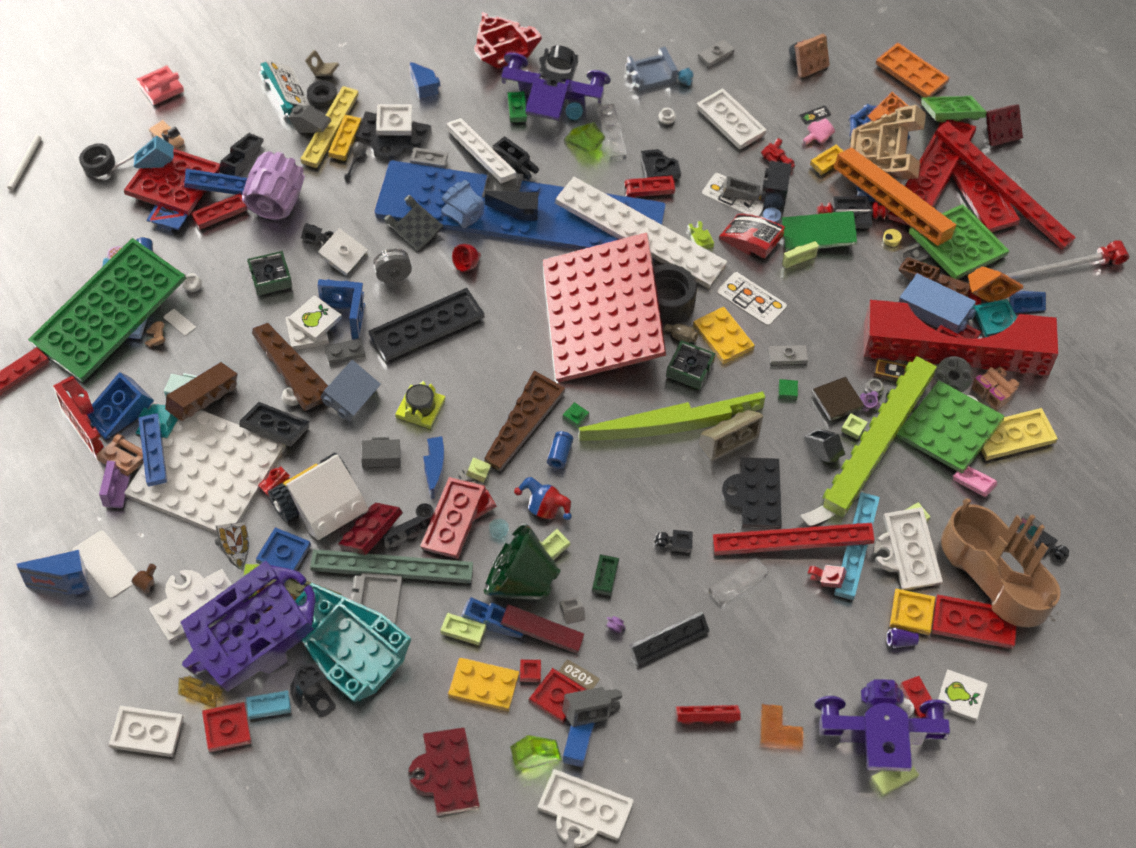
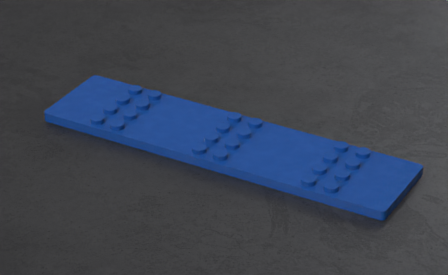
(554, 224)

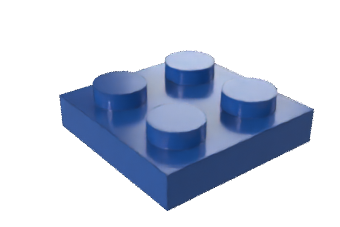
(283, 550)

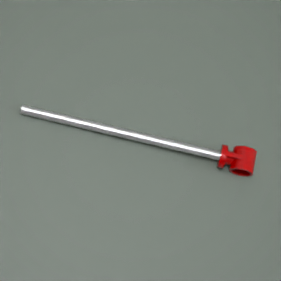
(1114, 251)

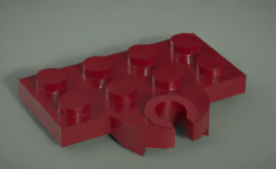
(446, 772)

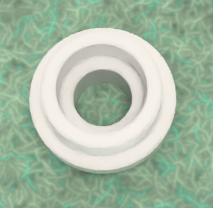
(667, 116)

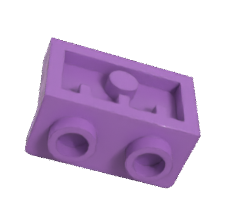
(113, 486)

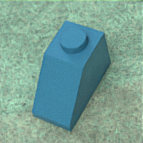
(154, 154)

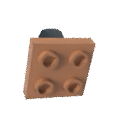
(810, 55)

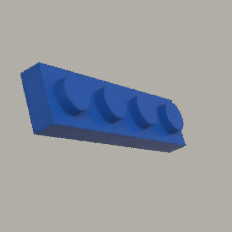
(214, 182)
(152, 450)

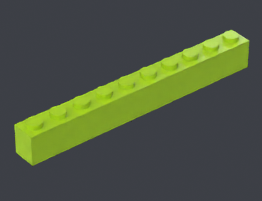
(879, 437)

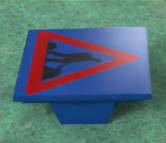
(166, 218)

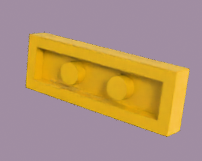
(344, 138)

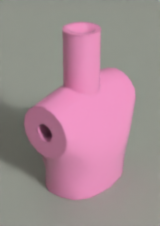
(820, 131)

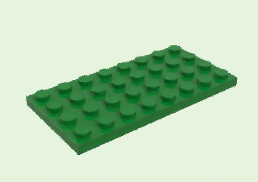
(107, 309)

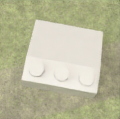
(326, 497)

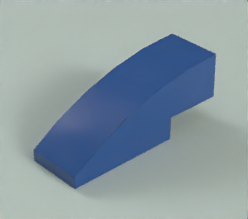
(434, 464)
(489, 615)
(578, 744)

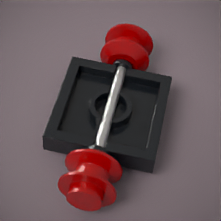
(859, 206)

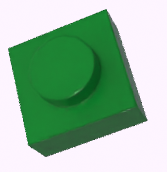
(575, 415)

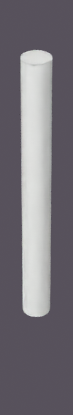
(24, 162)

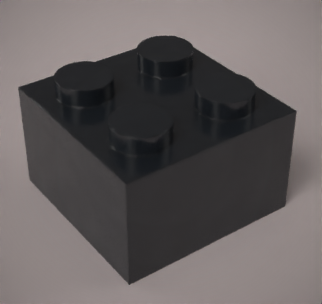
(775, 186)

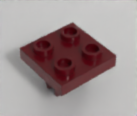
(1004, 125)

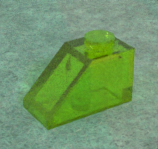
(586, 137)
(535, 751)

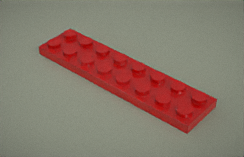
(935, 167)

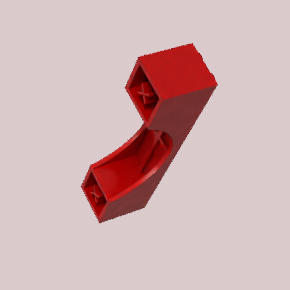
(898, 334)

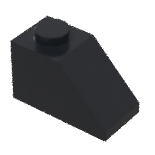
(826, 445)

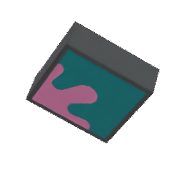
(1034, 526)

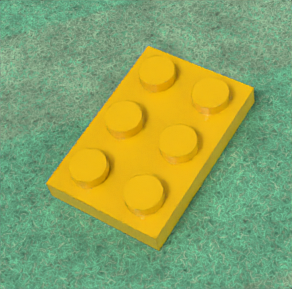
(723, 335)
(483, 684)

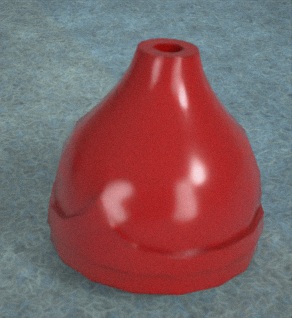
(465, 257)

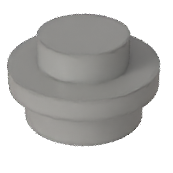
(874, 385)

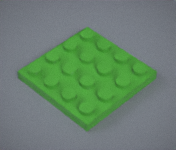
(969, 246)
(950, 426)

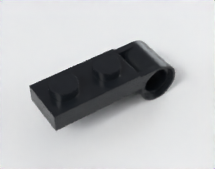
(409, 529)

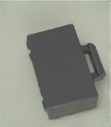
(380, 452)

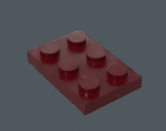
(370, 528)

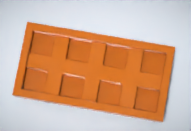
(912, 70)

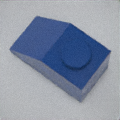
(424, 80)

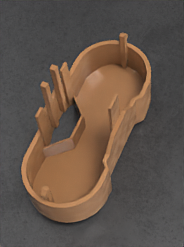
(975, 544)

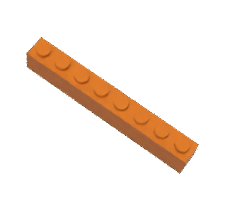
(895, 196)

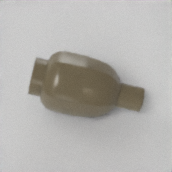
(682, 332)

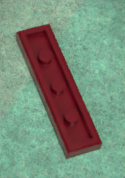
(542, 629)

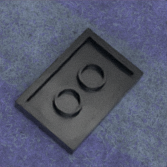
(274, 424)

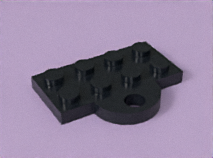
(394, 143)
(757, 493)

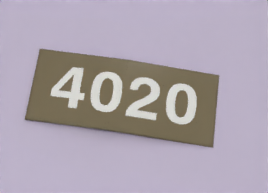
(579, 674)

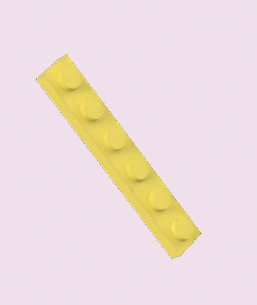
(322, 140)

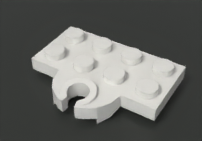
(908, 549)
(186, 599)
(584, 808)

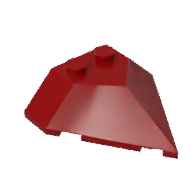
(503, 36)

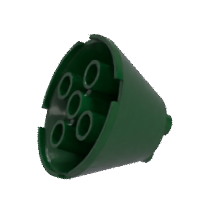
(522, 568)

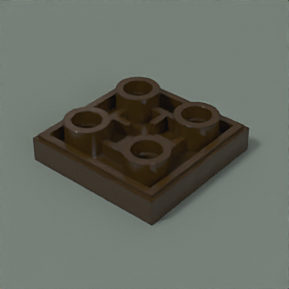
(838, 398)

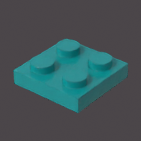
(994, 316)

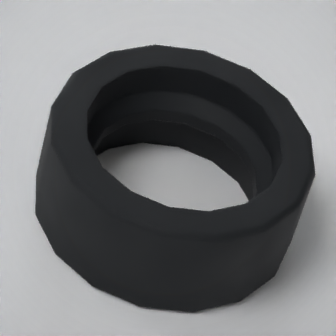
(94, 151)

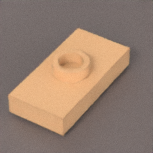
(162, 127)

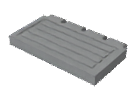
(378, 593)

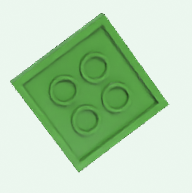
(953, 108)

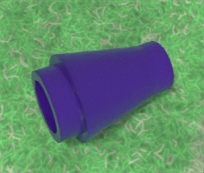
(901, 638)

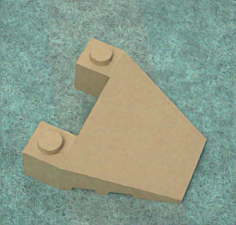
(886, 141)

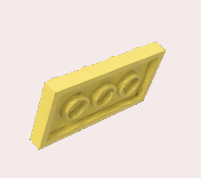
(1019, 434)

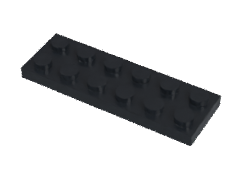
(426, 324)

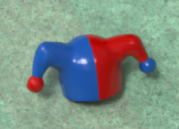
(544, 499)

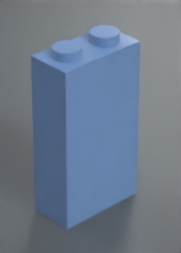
(938, 304)

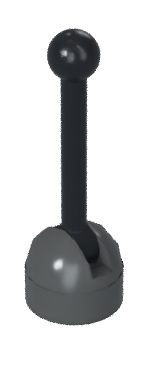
(358, 150)

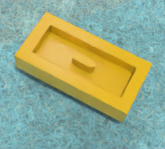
(826, 160)

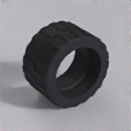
(681, 280)

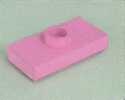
(975, 481)

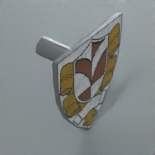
(234, 542)

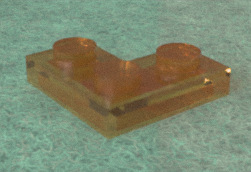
(774, 733)

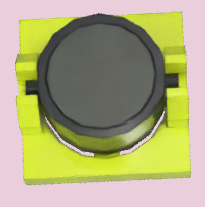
(419, 403)

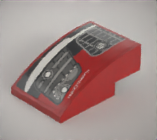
(753, 234)

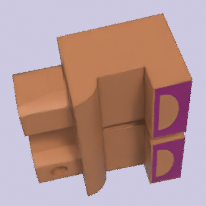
(995, 387)

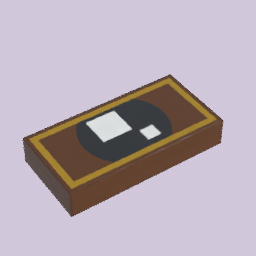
(889, 370)

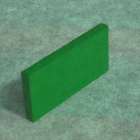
(826, 229)

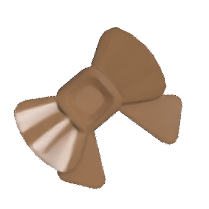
(156, 329)

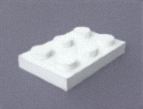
(146, 731)

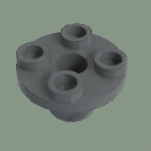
(955, 373)

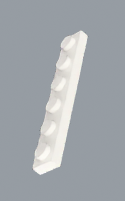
(481, 150)

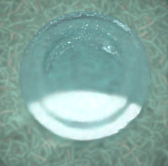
(498, 528)

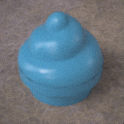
(685, 76)
(574, 110)

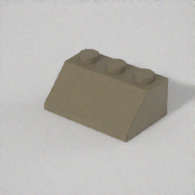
(731, 434)

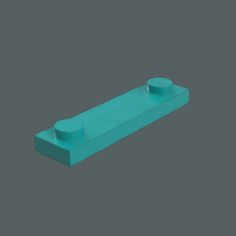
(267, 75)

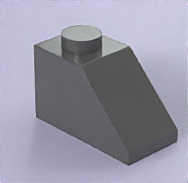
(308, 119)

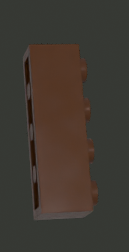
(201, 391)

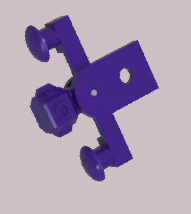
(884, 724)

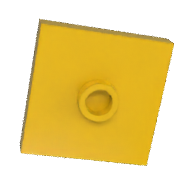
(912, 611)

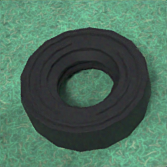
(323, 102)

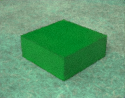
(788, 389)

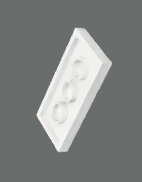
(731, 118)

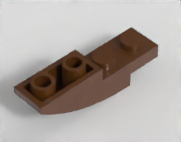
(911, 267)

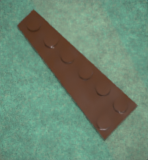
(297, 373)
(530, 409)

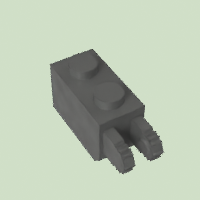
(590, 705)

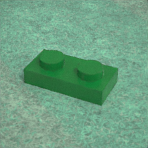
(517, 106)

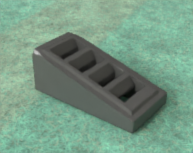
(734, 189)

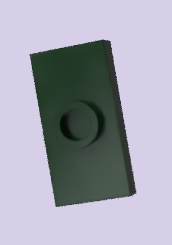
(605, 575)

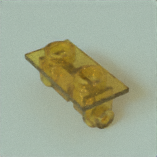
(193, 689)

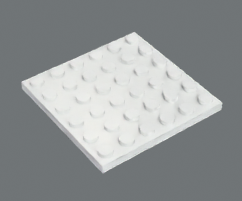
(209, 471)

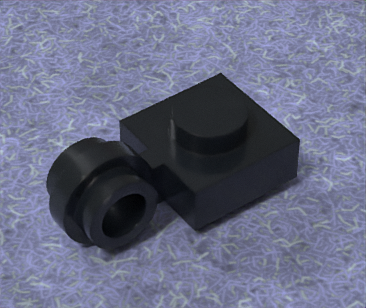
(314, 234)
(680, 540)
(1059, 552)

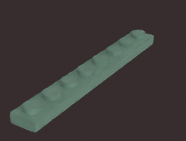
(392, 565)

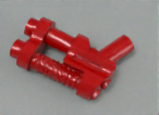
(773, 153)

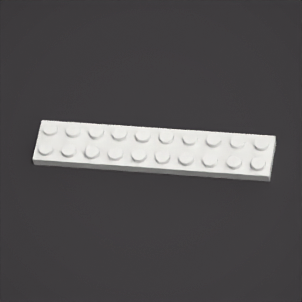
(626, 222)

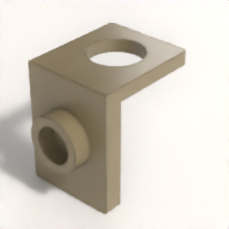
(321, 68)

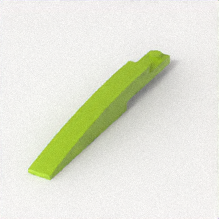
(671, 419)

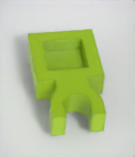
(700, 236)

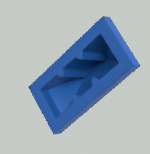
(1028, 301)

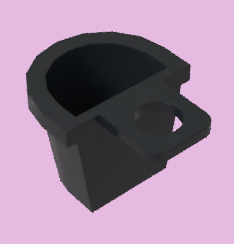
(310, 687)

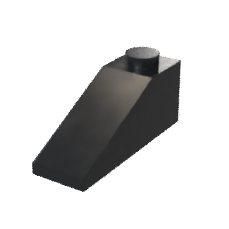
(515, 204)

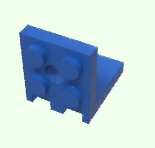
(349, 297)

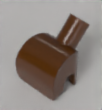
(144, 579)

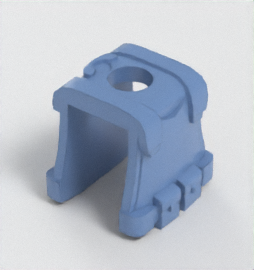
(462, 204)

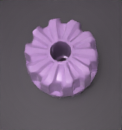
(273, 186)

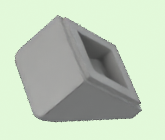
(572, 610)

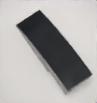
(240, 154)

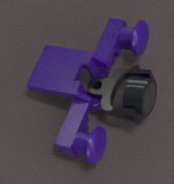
(549, 95)

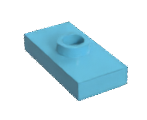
(268, 704)

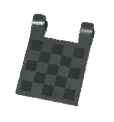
(416, 226)

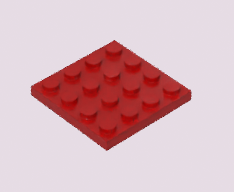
(166, 184)

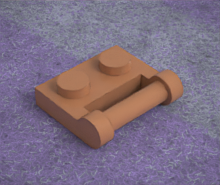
(123, 460)

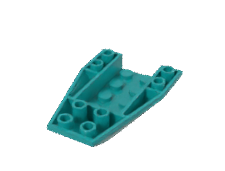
(353, 643)

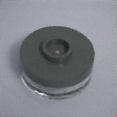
(392, 265)

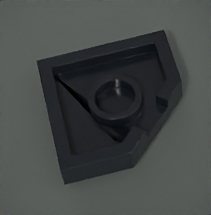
(659, 165)

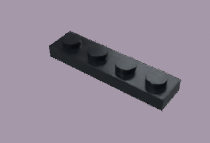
(669, 638)

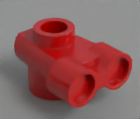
(275, 478)

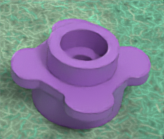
(870, 396)
(615, 624)

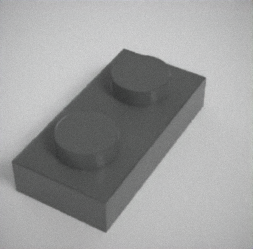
(345, 351)

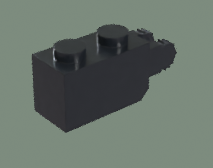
(515, 157)

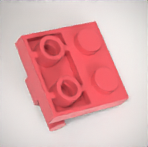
(160, 85)

